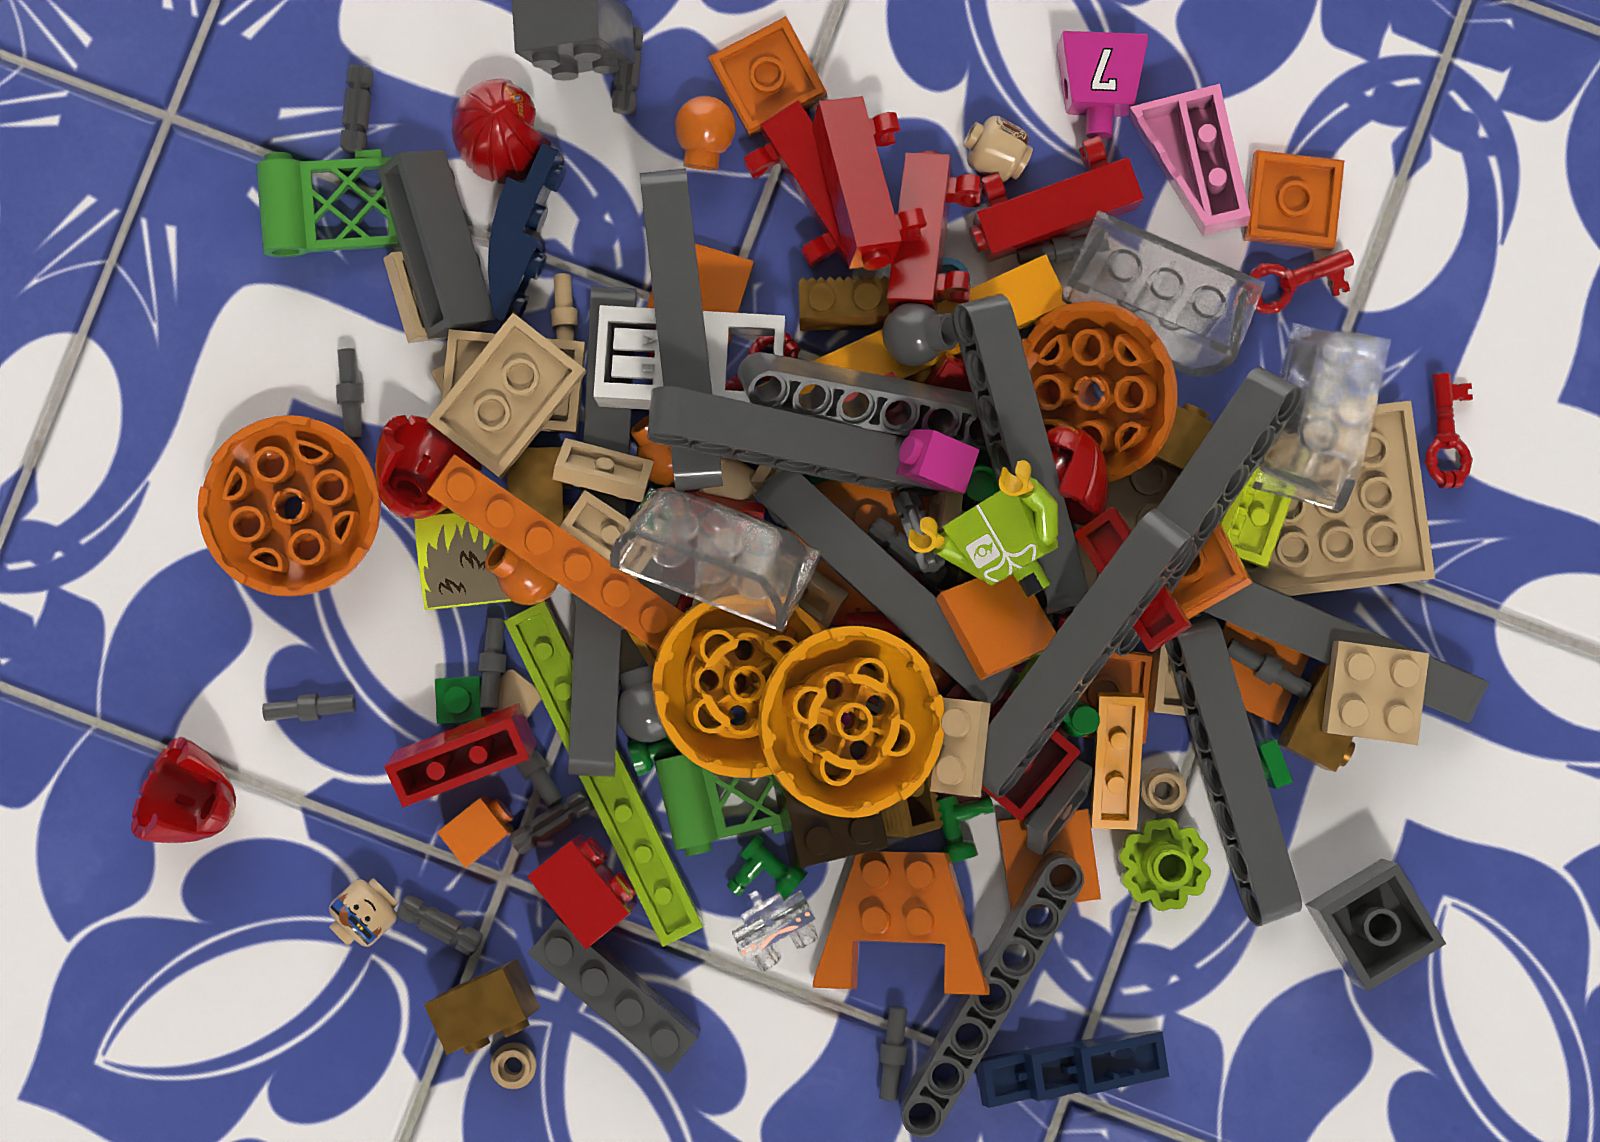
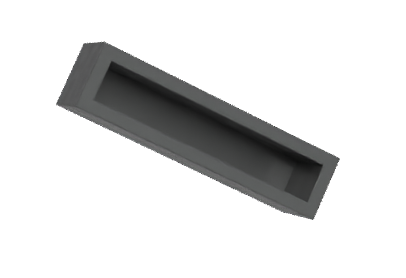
(436, 242)
(617, 995)

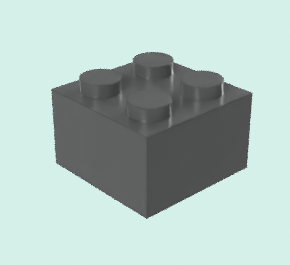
(573, 36)
(1375, 924)

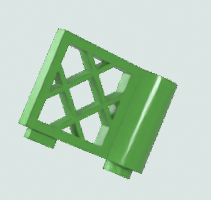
(289, 206)
(695, 806)

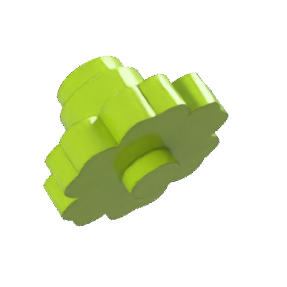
(1164, 864)

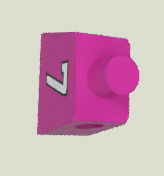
(1100, 76)

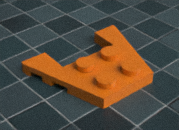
(902, 900)

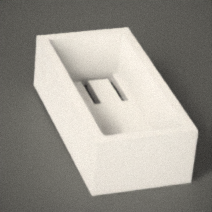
(638, 396)

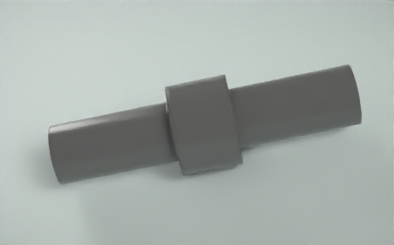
(1060, 249)
(349, 393)
(492, 663)
(1268, 669)
(309, 707)
(535, 772)
(893, 1053)

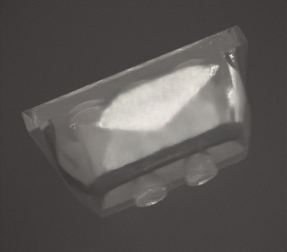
(1183, 296)
(1329, 432)
(716, 555)

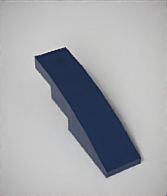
(1072, 1068)

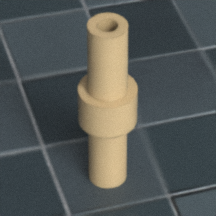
(564, 317)

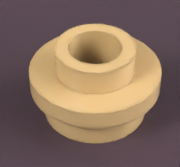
(1177, 790)
(503, 1075)

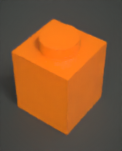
(477, 829)

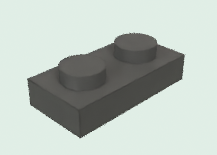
(1065, 797)

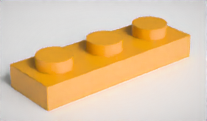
(1117, 760)

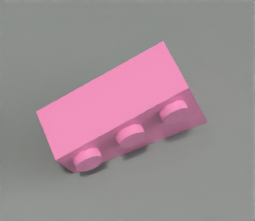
(1197, 155)

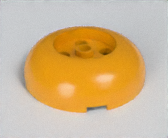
(699, 718)
(899, 740)

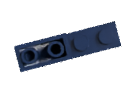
(513, 252)

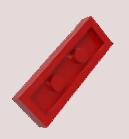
(1163, 616)

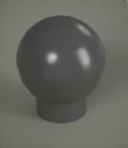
(918, 333)
(636, 706)

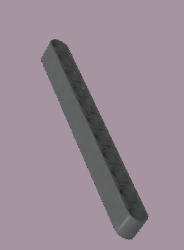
(596, 636)

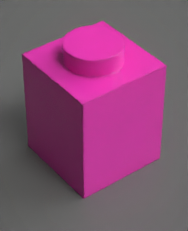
(937, 461)

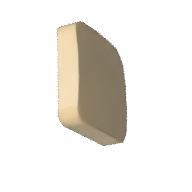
(517, 689)

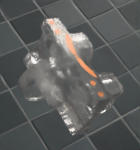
(770, 923)

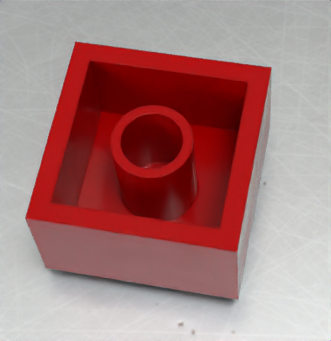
(584, 889)

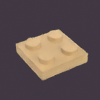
(1375, 692)

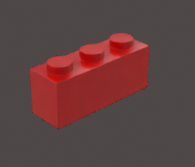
(460, 755)

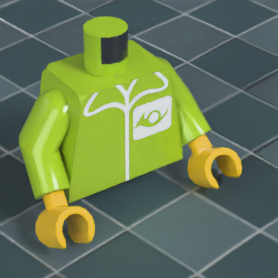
(1000, 534)

